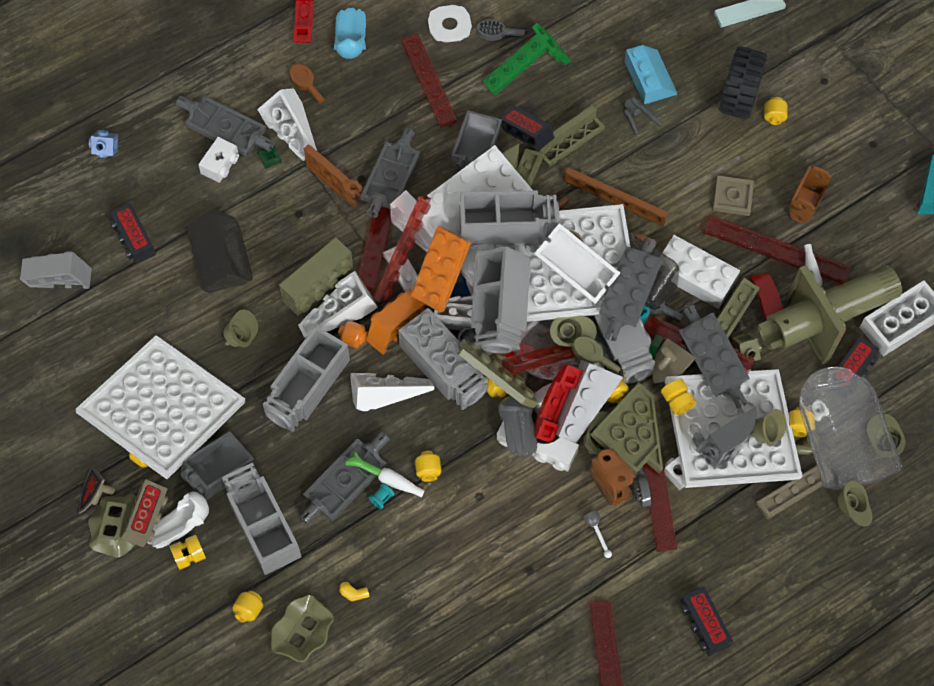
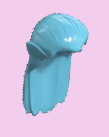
(350, 33)

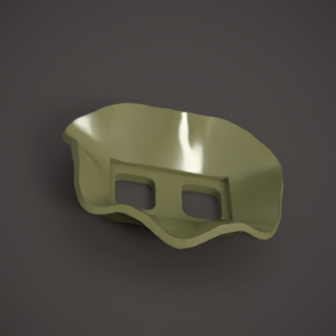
(111, 545)
(291, 624)

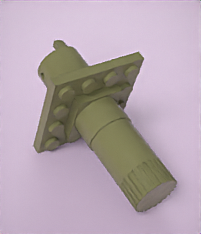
(822, 314)

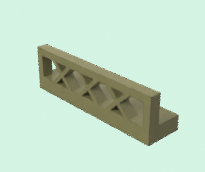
(568, 130)
(736, 305)

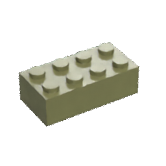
(316, 277)

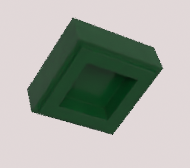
(269, 158)
(655, 345)

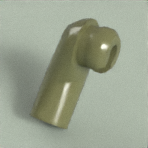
(805, 448)

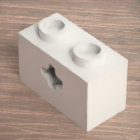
(219, 159)

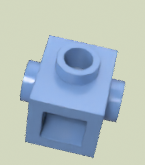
(103, 143)

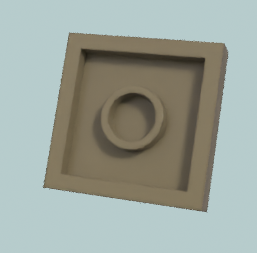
(733, 195)

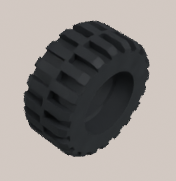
(742, 82)

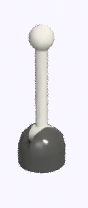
(592, 519)

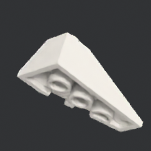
(288, 119)
(346, 303)

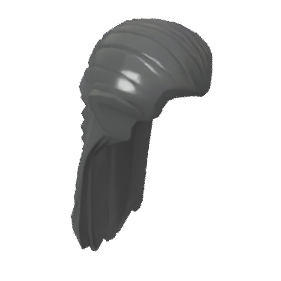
(518, 426)

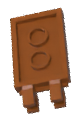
(332, 176)

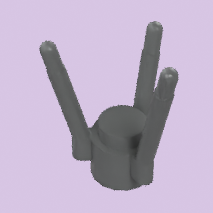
(634, 107)

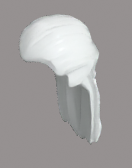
(189, 513)

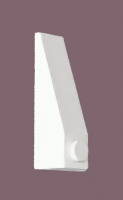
(375, 392)

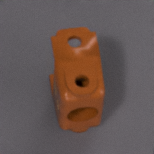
(808, 197)
(608, 473)

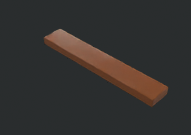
(615, 196)

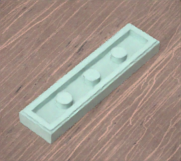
(747, 10)

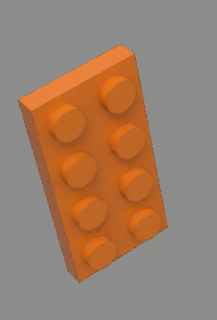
(440, 268)

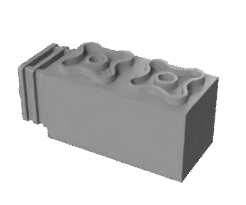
(507, 216)
(500, 299)
(628, 351)
(436, 355)
(306, 378)
(260, 518)

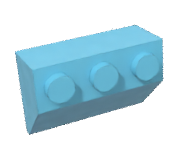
(649, 74)

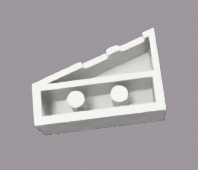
(457, 313)

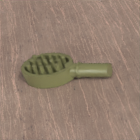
(591, 352)

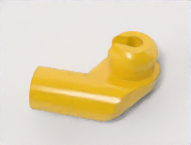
(351, 593)

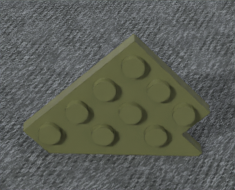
(633, 430)

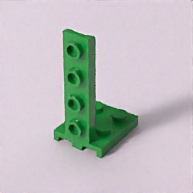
(524, 57)

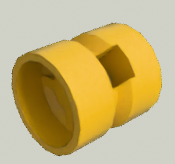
(679, 398)
(194, 549)

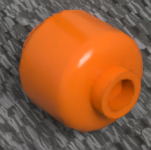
(353, 334)

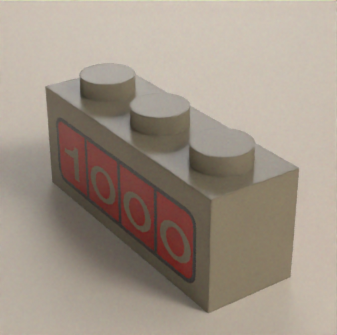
(145, 513)

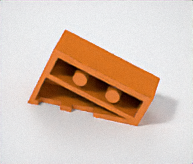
(392, 318)

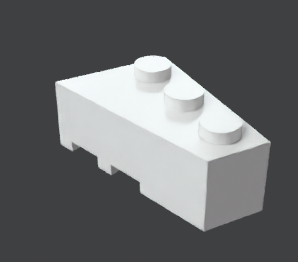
(400, 215)

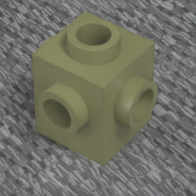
(747, 345)

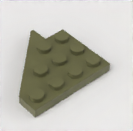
(491, 366)

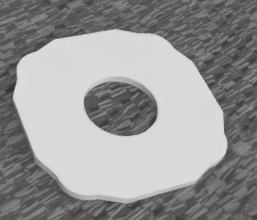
(452, 11)

